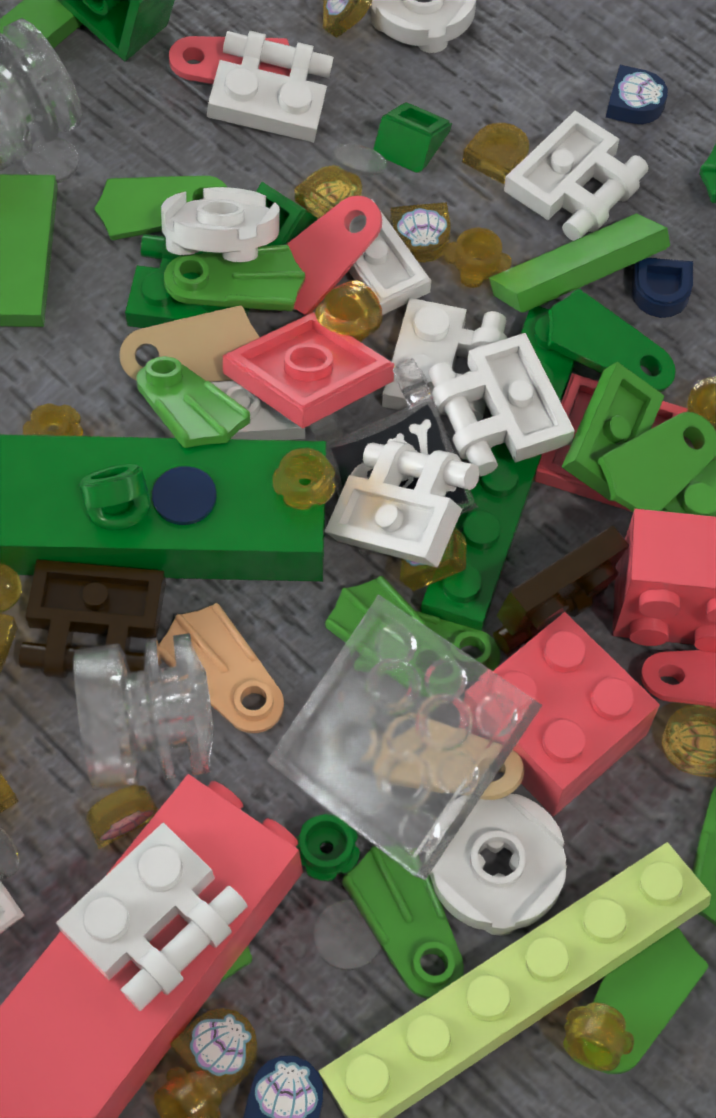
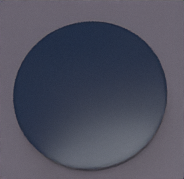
(184, 495)

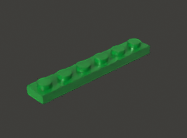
(500, 503)

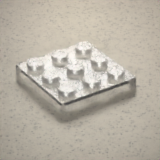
(403, 736)

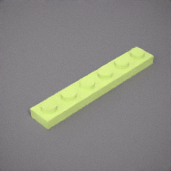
(515, 987)

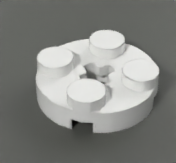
(423, 23)
(222, 222)
(499, 901)

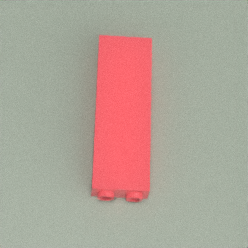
(72, 1034)

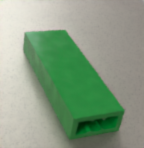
(243, 537)

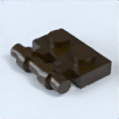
(559, 588)
(91, 601)

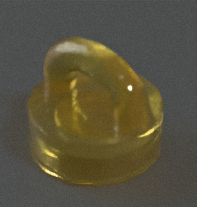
(351, 310)

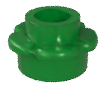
(332, 830)

